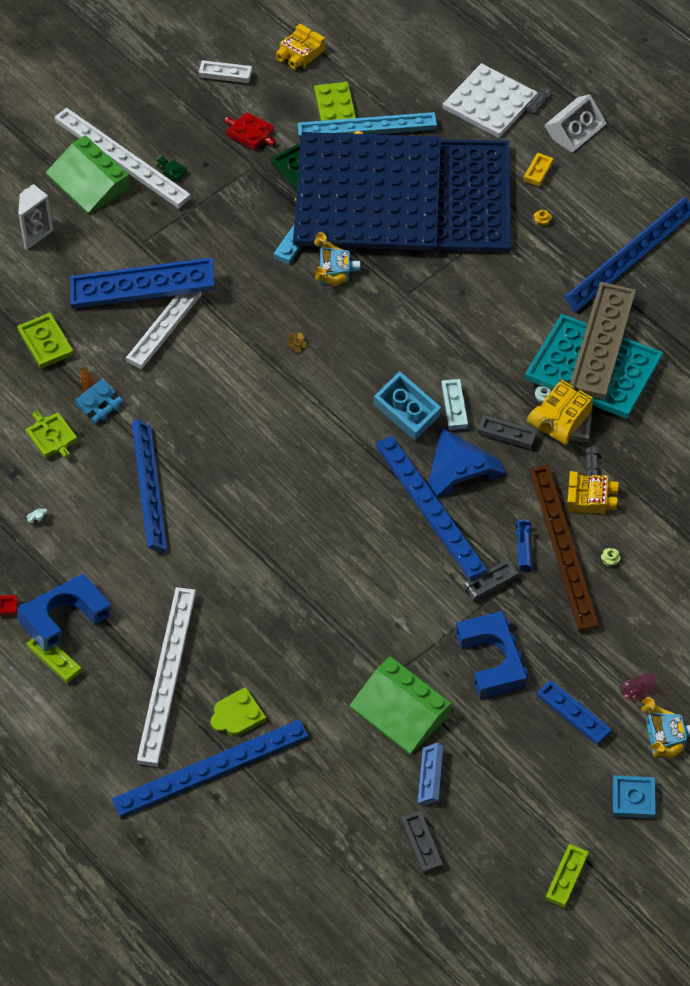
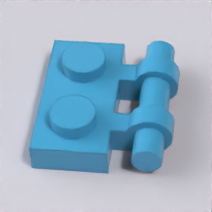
(94, 397)

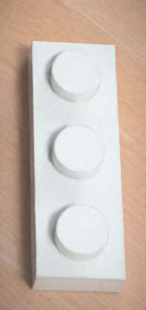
(225, 71)

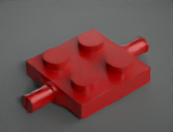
(250, 131)

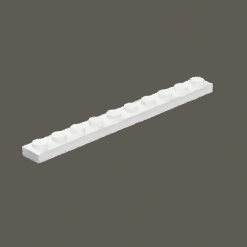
(124, 158)
(166, 677)

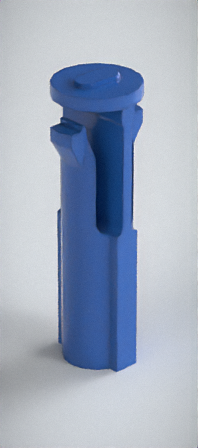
(524, 545)

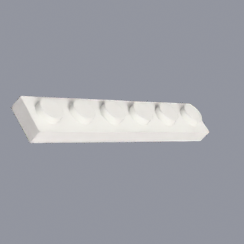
(161, 329)

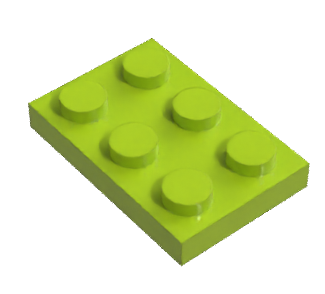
(334, 101)
(45, 340)

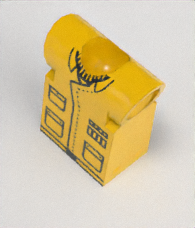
(562, 411)

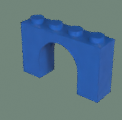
(78, 593)
(494, 630)

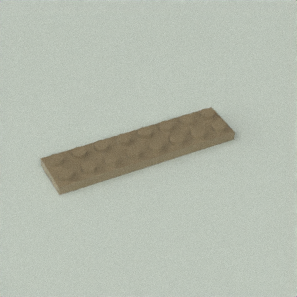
(602, 339)

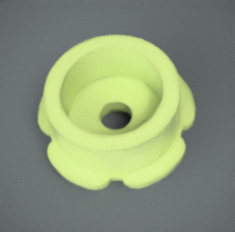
(610, 561)

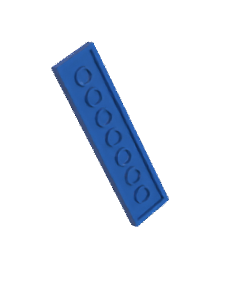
(142, 283)

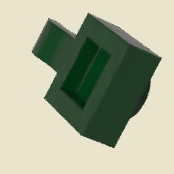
(171, 170)

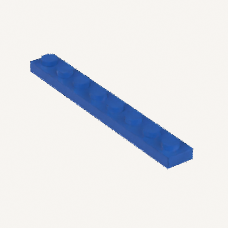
(149, 486)

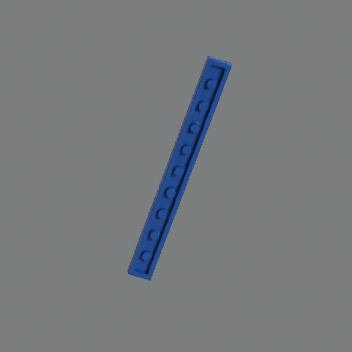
(629, 254)
(431, 508)
(209, 769)

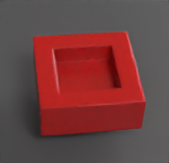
(8, 605)

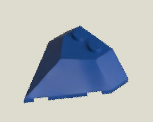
(460, 461)

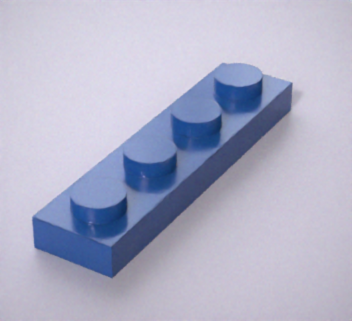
(573, 712)

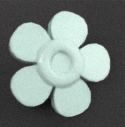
(37, 515)

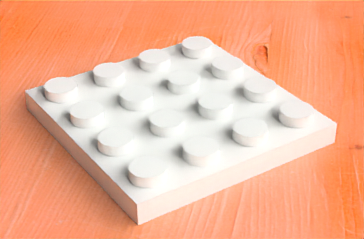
(489, 100)

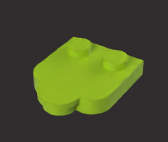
(237, 714)

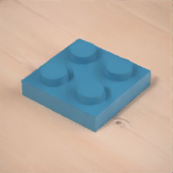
(633, 796)

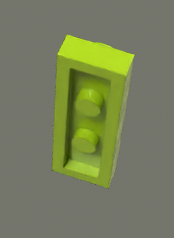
(56, 660)
(566, 875)

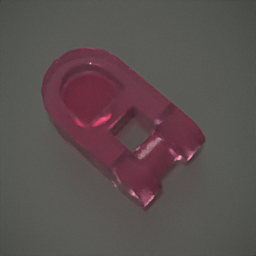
(634, 686)

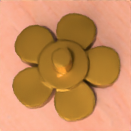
(296, 342)

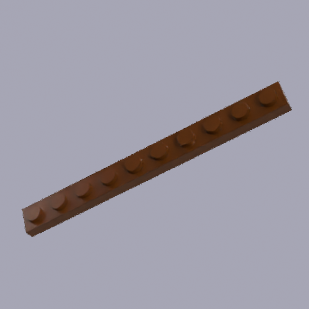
(563, 549)

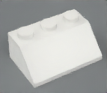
(576, 123)
(34, 216)

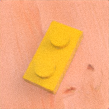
(538, 169)

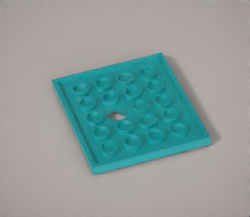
(559, 356)

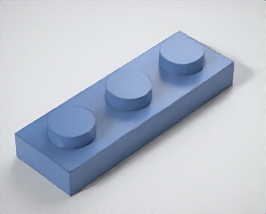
(430, 774)

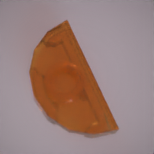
(86, 379)

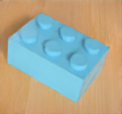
(407, 405)

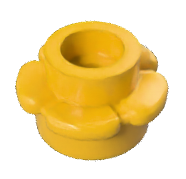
(542, 217)

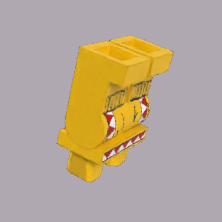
(301, 47)
(590, 493)

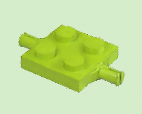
(51, 435)

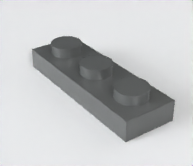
(507, 432)
(421, 842)

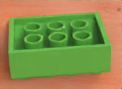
(88, 175)
(401, 705)

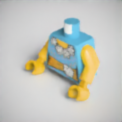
(334, 263)
(665, 730)

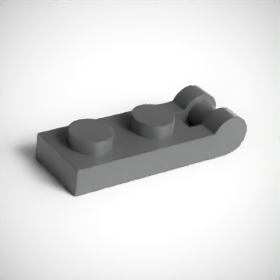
(494, 579)

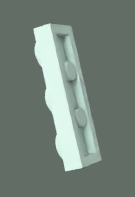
(454, 404)

